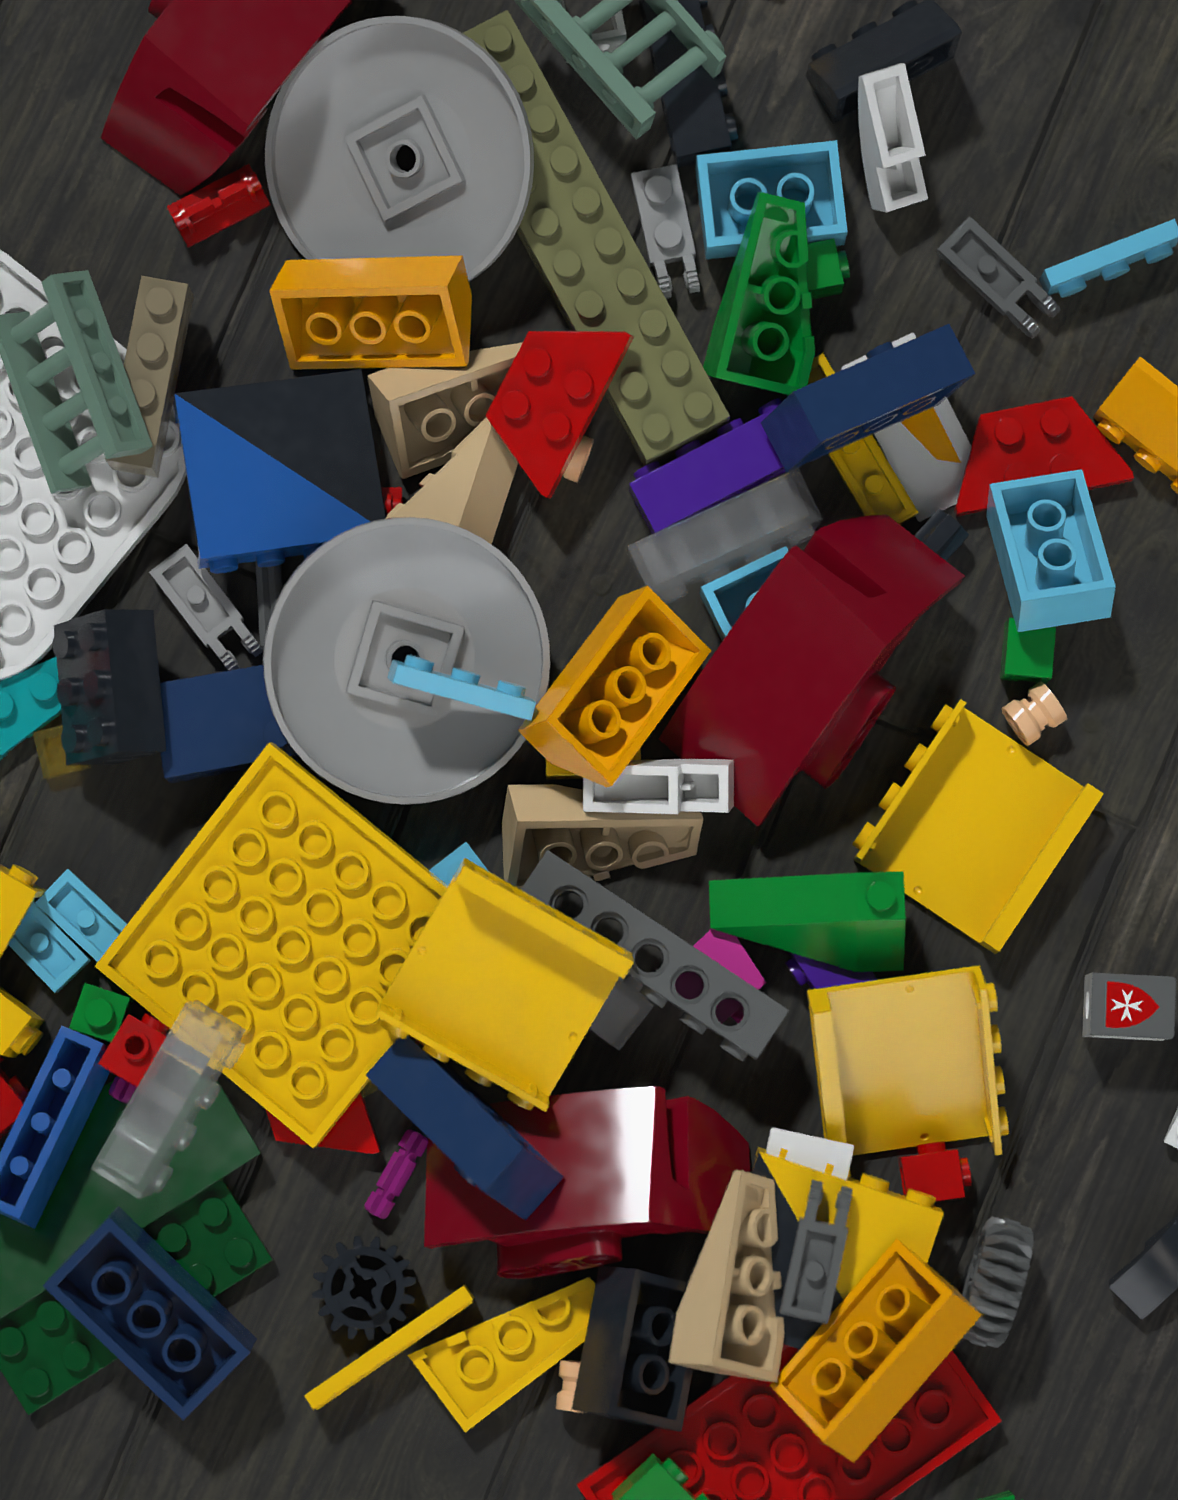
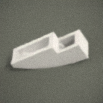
(890, 139)
(665, 788)

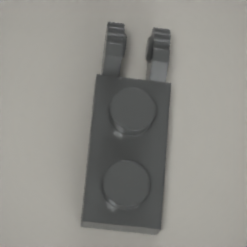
(995, 275)
(816, 1258)

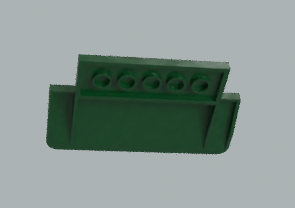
(191, 1219)

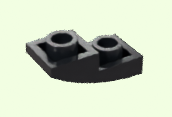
(1150, 1275)

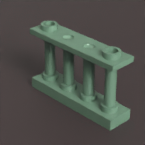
(604, 70)
(97, 370)

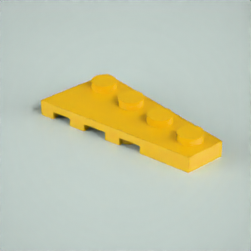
(503, 1355)

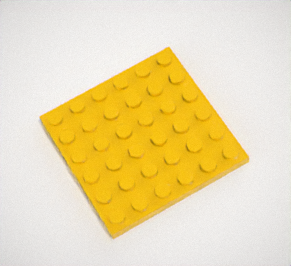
(289, 927)

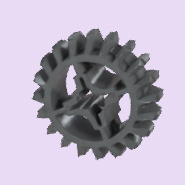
(997, 1279)

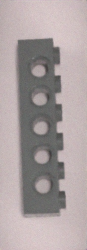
(760, 1013)

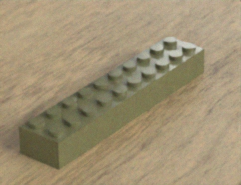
(599, 271)

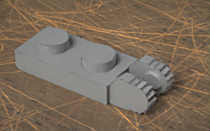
(665, 225)
(203, 604)

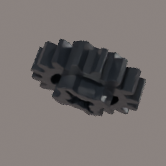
(348, 1260)

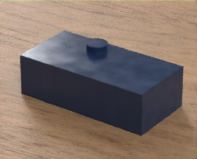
(867, 397)
(217, 724)
(465, 1127)
(150, 1313)

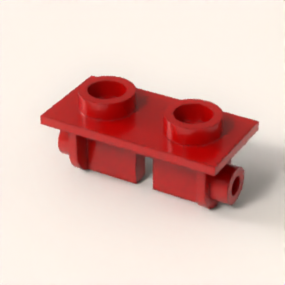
(218, 205)

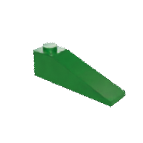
(765, 310)
(827, 917)

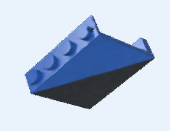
(277, 467)

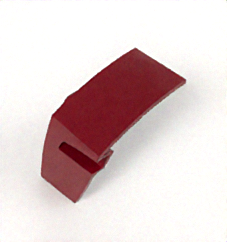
(208, 80)
(804, 659)
(627, 1172)

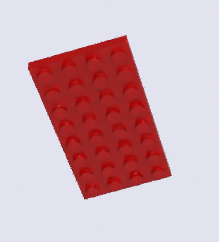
(753, 1446)

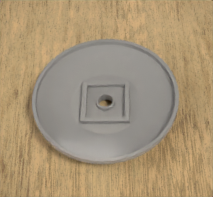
(362, 100)
(335, 645)

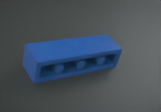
(50, 1124)

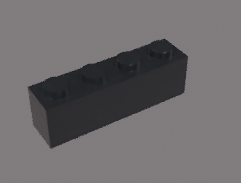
(693, 105)

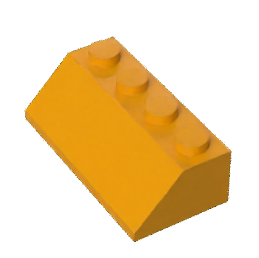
(374, 312)
(1144, 417)
(615, 688)
(875, 1351)

